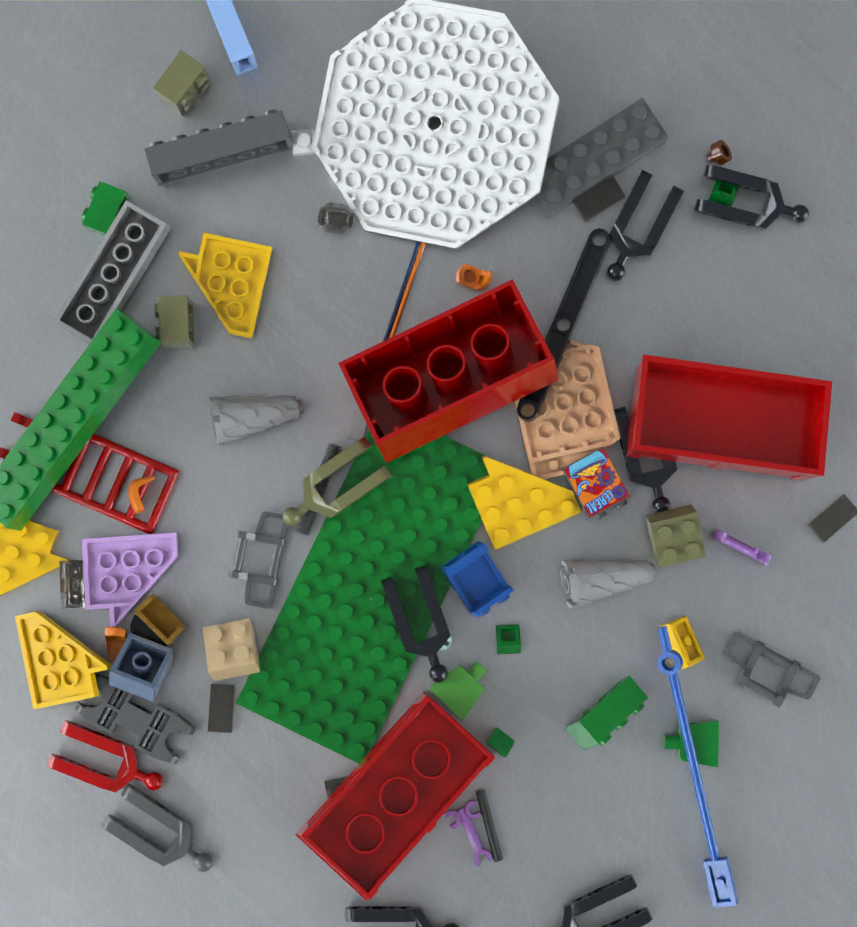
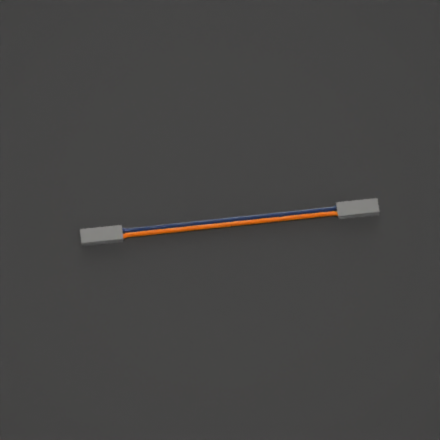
(358, 423)

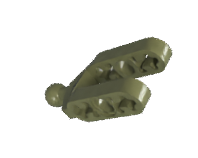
(313, 499)

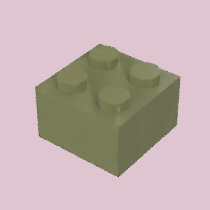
(182, 83)
(175, 322)
(675, 535)

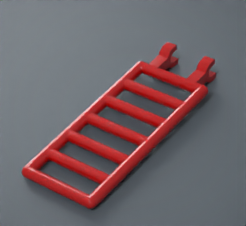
(107, 508)

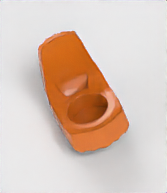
(473, 277)
(133, 493)
(115, 639)

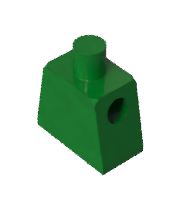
(705, 739)

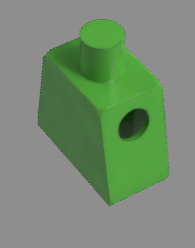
(460, 689)

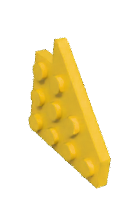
(232, 279)
(518, 502)
(26, 555)
(56, 662)

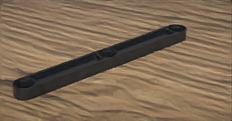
(569, 309)

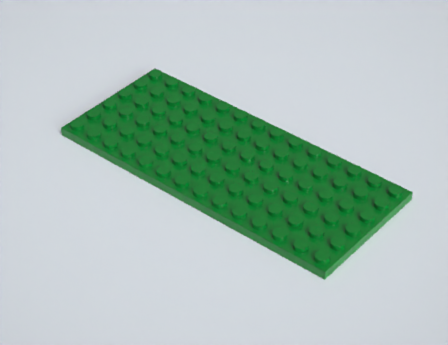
(335, 644)

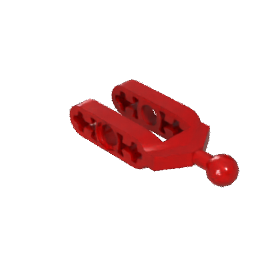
(127, 771)

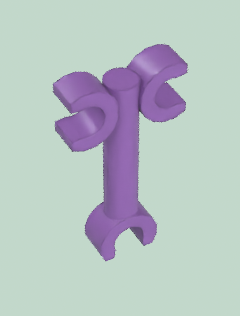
(755, 553)
(463, 815)

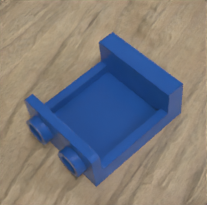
(476, 579)

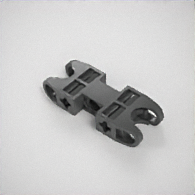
(136, 719)

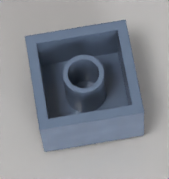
(141, 667)

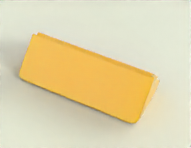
(684, 641)

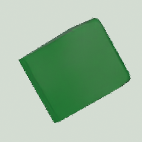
(723, 193)
(508, 639)
(500, 742)

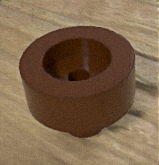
(720, 153)

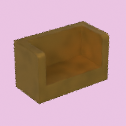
(161, 619)

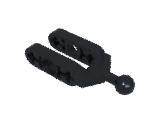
(773, 206)
(628, 247)
(651, 479)
(430, 646)
(602, 895)
(389, 914)

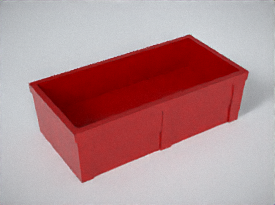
(729, 418)
(394, 796)

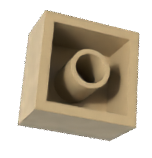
(231, 649)

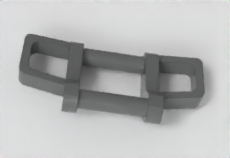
(275, 559)
(792, 668)

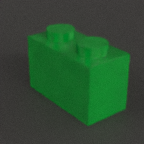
(103, 208)

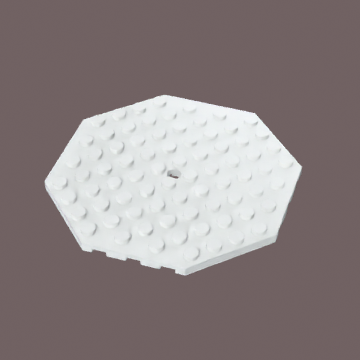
(491, 135)

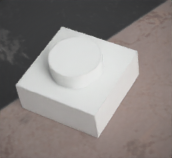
(302, 142)

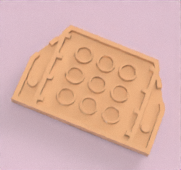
(574, 415)

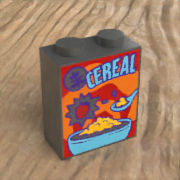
(596, 484)

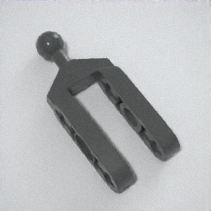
(147, 847)

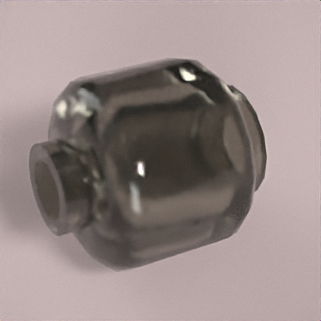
(335, 218)

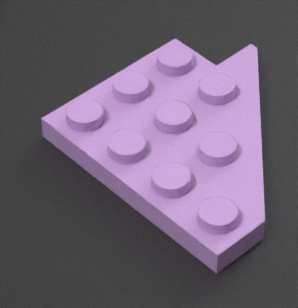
(124, 570)

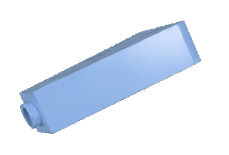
(232, 35)

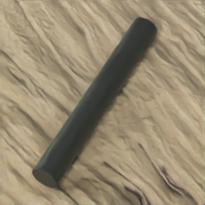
(489, 825)

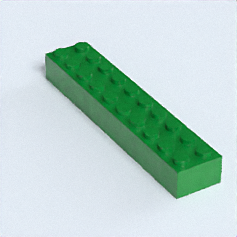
(72, 416)

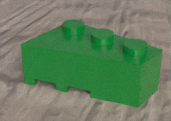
(608, 714)

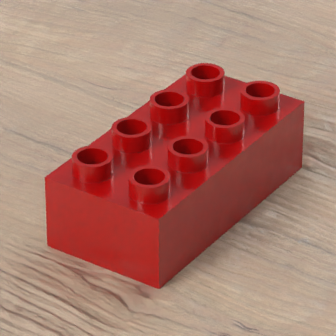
(449, 370)

